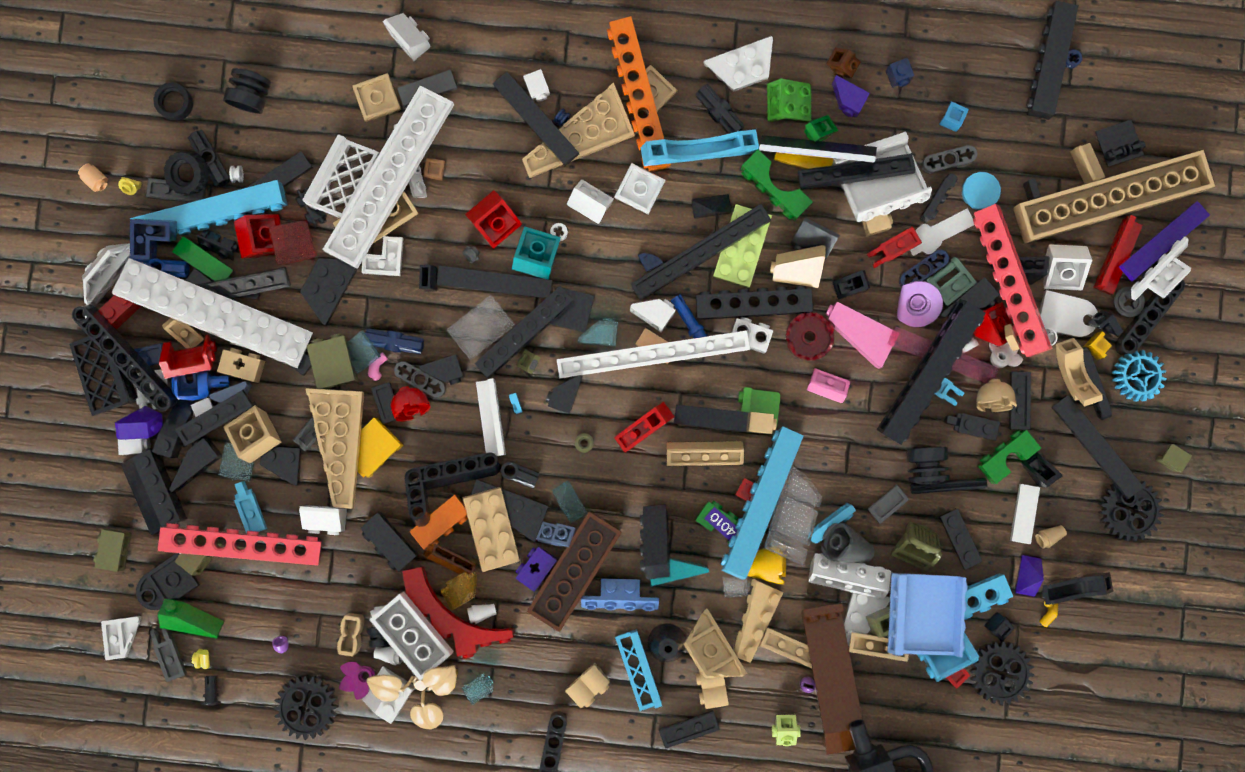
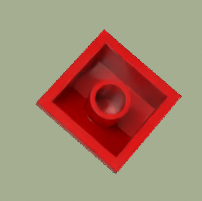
(493, 219)
(254, 234)

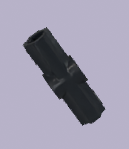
(719, 109)
(215, 167)

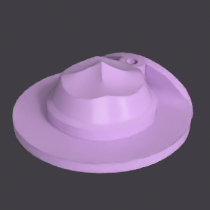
(919, 304)

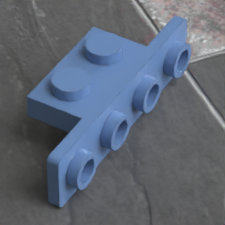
(620, 595)

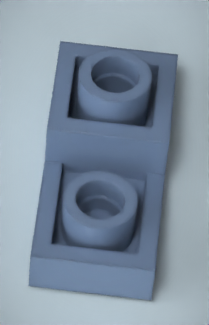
(555, 534)

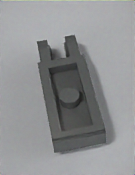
(168, 655)

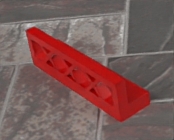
(1118, 254)

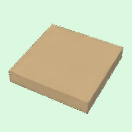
(660, 87)
(376, 97)

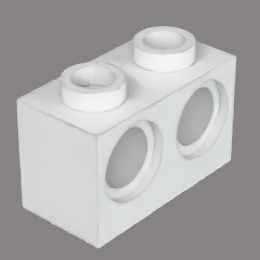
(752, 329)

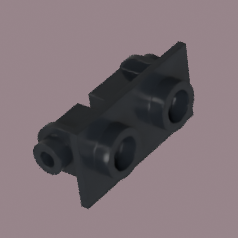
(312, 216)
(224, 249)

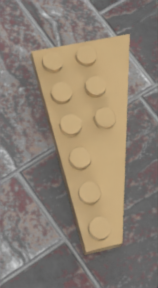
(589, 130)
(338, 434)

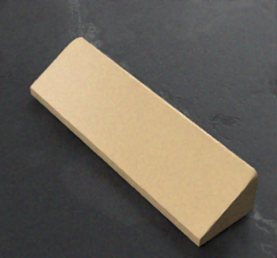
(705, 453)

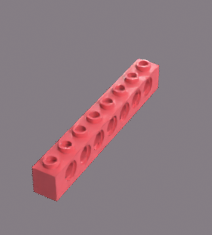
(994, 215)
(169, 543)

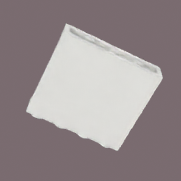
(886, 194)

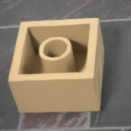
(252, 434)

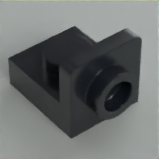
(1107, 322)

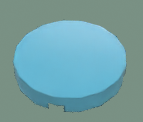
(981, 190)

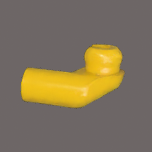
(1052, 613)

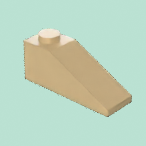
(872, 646)

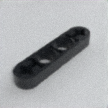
(1102, 407)

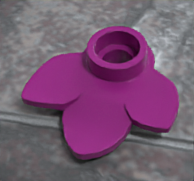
(354, 679)

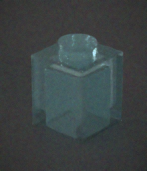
(478, 688)

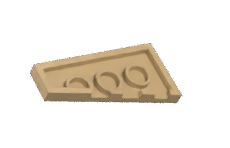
(760, 610)

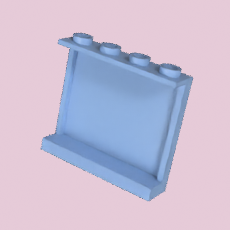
(927, 614)

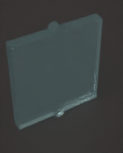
(362, 352)
(234, 467)

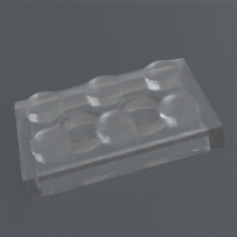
(480, 327)

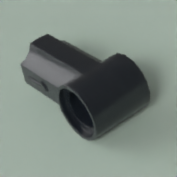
(522, 475)

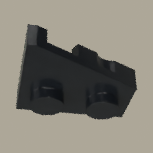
(283, 463)

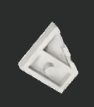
(119, 636)

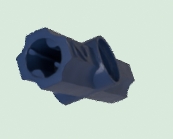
(395, 341)

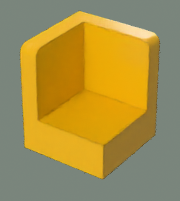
(1098, 345)

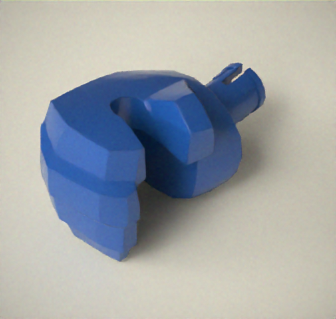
(199, 387)

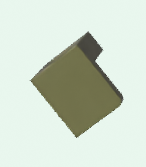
(1174, 458)

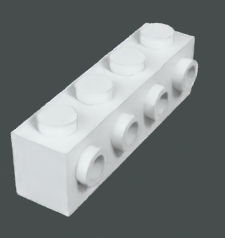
(850, 576)

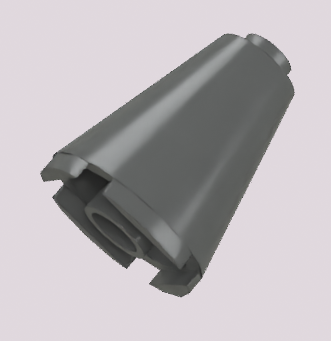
(846, 545)

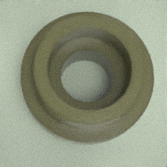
(579, 438)

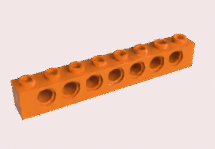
(625, 28)

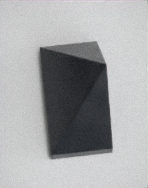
(711, 206)
(1035, 267)

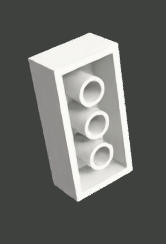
(411, 635)

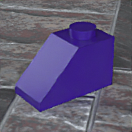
(849, 96)
(139, 424)

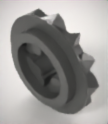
(1136, 305)

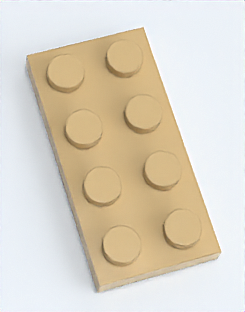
(491, 529)

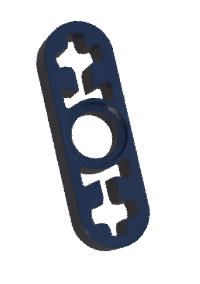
(932, 257)

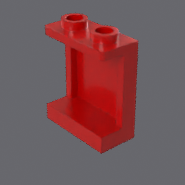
(187, 360)

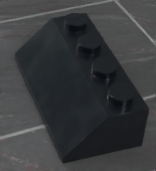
(151, 490)

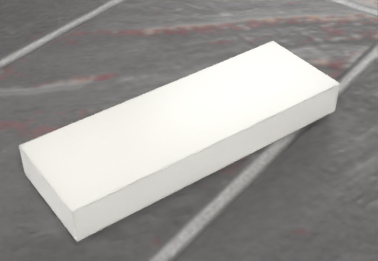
(1024, 514)

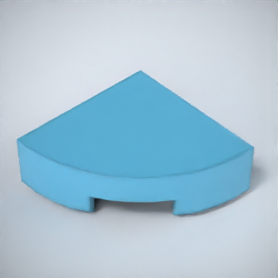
(516, 403)

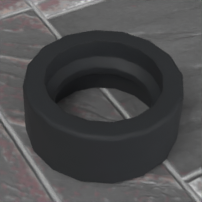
(159, 97)

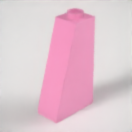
(861, 332)

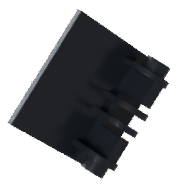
(1120, 143)

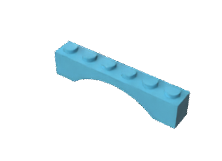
(674, 151)

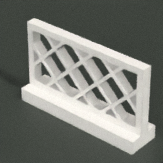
(329, 172)

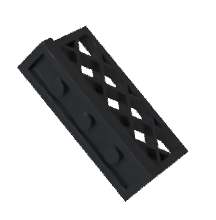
(124, 386)

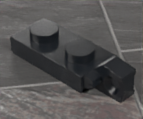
(974, 426)

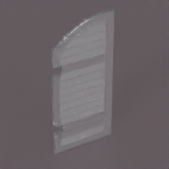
(794, 518)

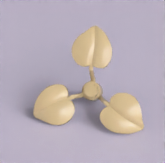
(438, 679)

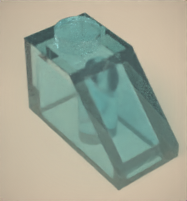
(601, 333)

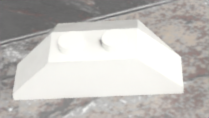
(104, 272)

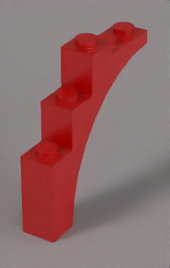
(465, 634)

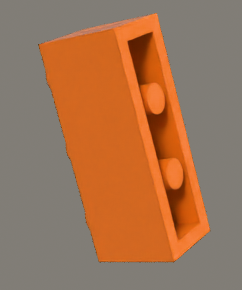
(441, 522)

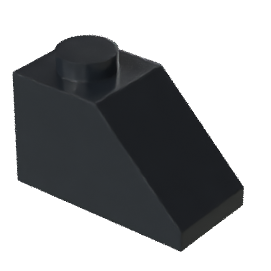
(446, 369)
(564, 395)

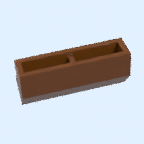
(449, 562)

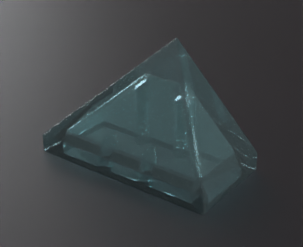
(569, 501)

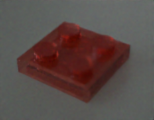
(292, 242)

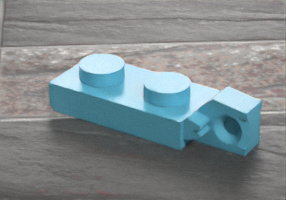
(249, 508)

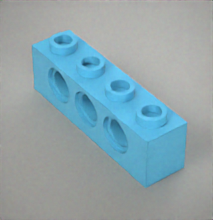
(1000, 596)

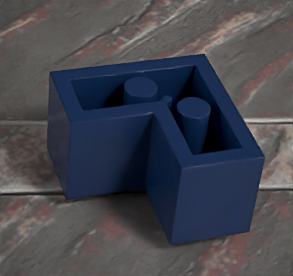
(146, 233)

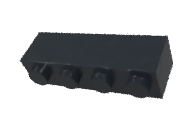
(655, 542)

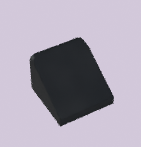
(999, 626)

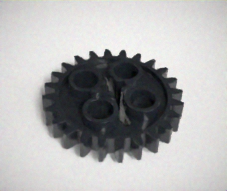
(1124, 526)
(1007, 655)
(322, 712)

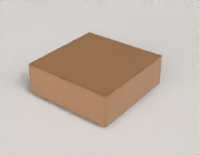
(434, 169)

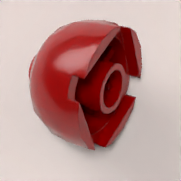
(408, 403)

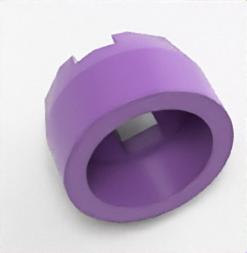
(280, 644)
(808, 680)

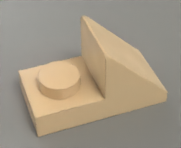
(183, 333)

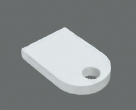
(1066, 314)

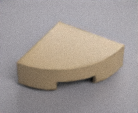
(1011, 337)

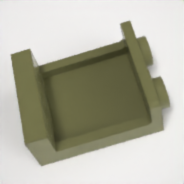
(331, 362)

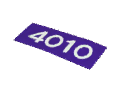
(721, 523)

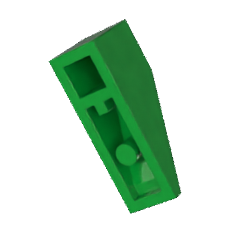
(188, 619)

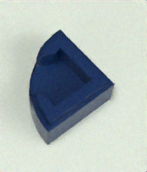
(649, 261)

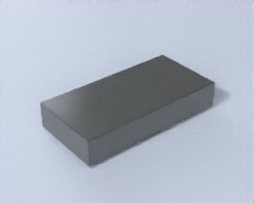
(888, 504)

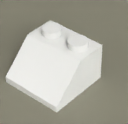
(407, 35)
(1067, 267)
(654, 312)
(323, 518)
(388, 709)

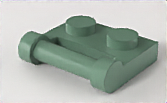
(956, 285)

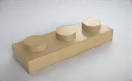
(786, 647)

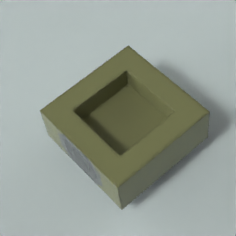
(528, 361)

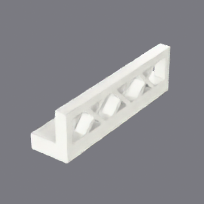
(491, 417)

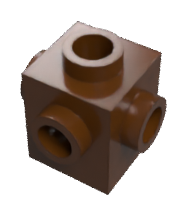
(843, 62)

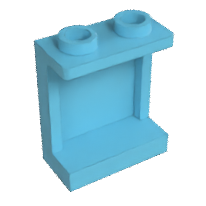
(945, 665)

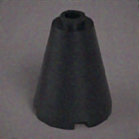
(666, 635)

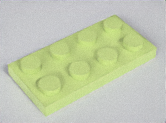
(740, 260)

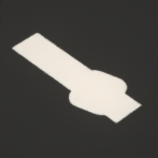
(933, 236)

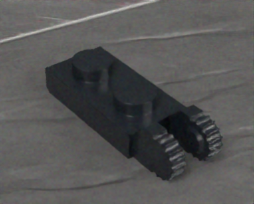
(938, 197)

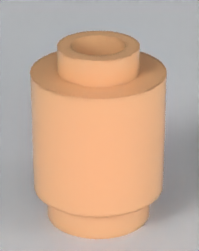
(93, 177)

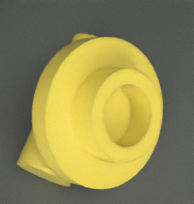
(129, 186)
(201, 659)

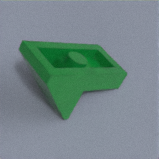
(820, 128)

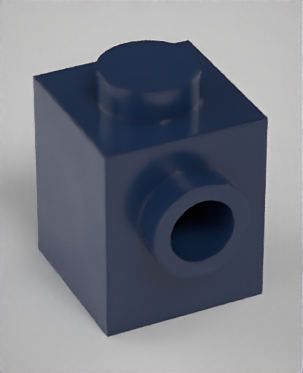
(900, 73)

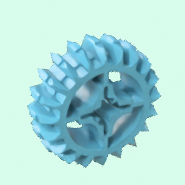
(1155, 372)

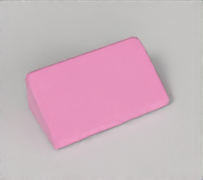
(828, 385)

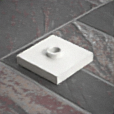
(640, 188)

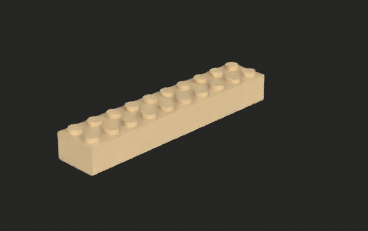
(1113, 196)

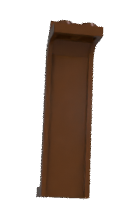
(832, 675)

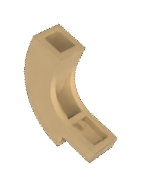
(1074, 372)

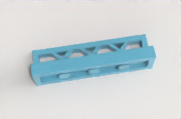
(646, 671)

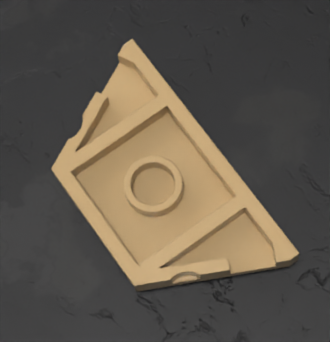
(711, 650)

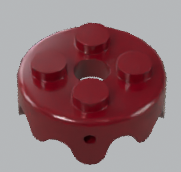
(819, 326)

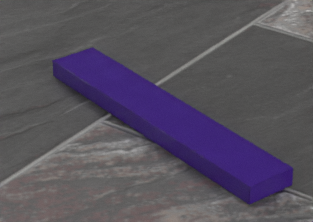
(1164, 241)

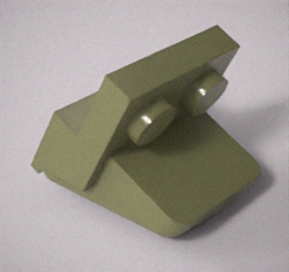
(918, 546)

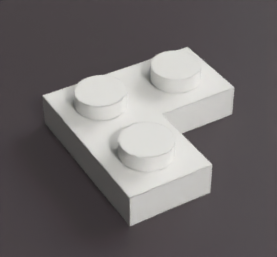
(389, 262)

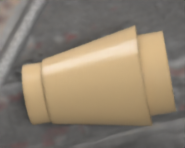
(1048, 537)

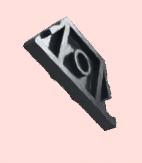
(327, 286)

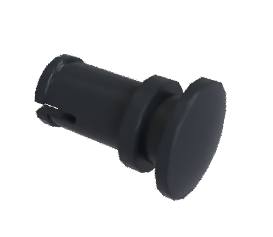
(210, 691)

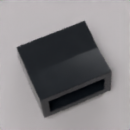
(428, 278)

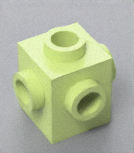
(786, 730)

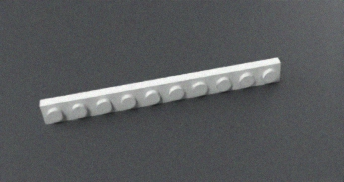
(653, 354)

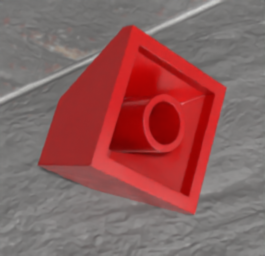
(993, 325)

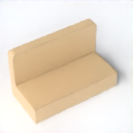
(1087, 163)

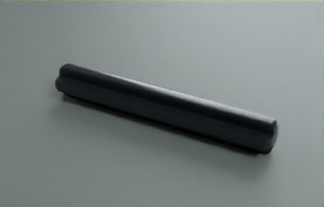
(954, 485)

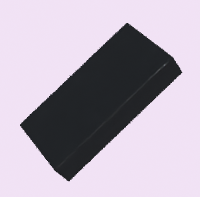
(383, 395)

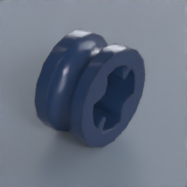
(1078, 55)
(561, 117)

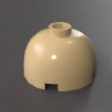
(996, 396)

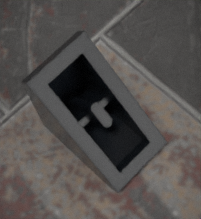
(851, 285)
(1041, 470)

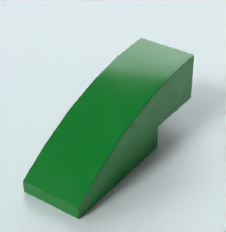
(202, 260)

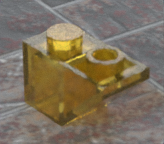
(460, 589)

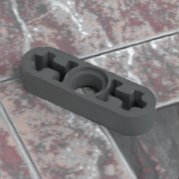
(963, 161)
(422, 387)

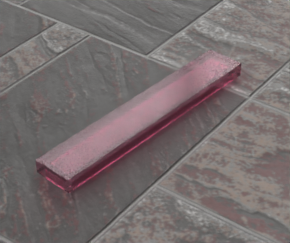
(965, 364)

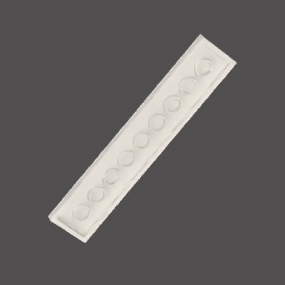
(388, 177)
(212, 313)

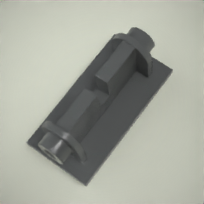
(306, 436)

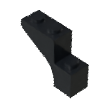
(1077, 587)

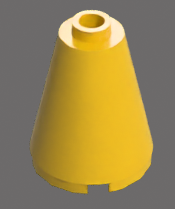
(768, 567)

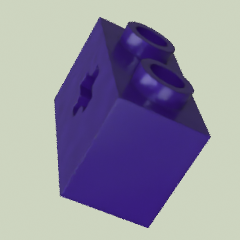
(533, 579)

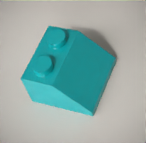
(536, 253)

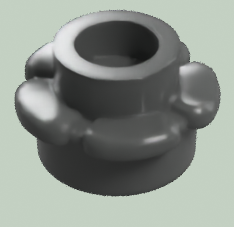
(471, 254)

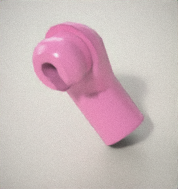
(373, 370)

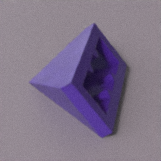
(1029, 576)

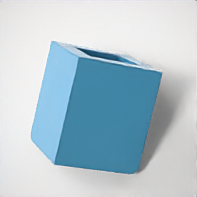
(954, 116)

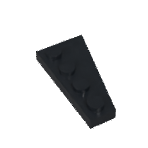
(523, 513)

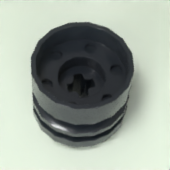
(248, 87)
(928, 465)

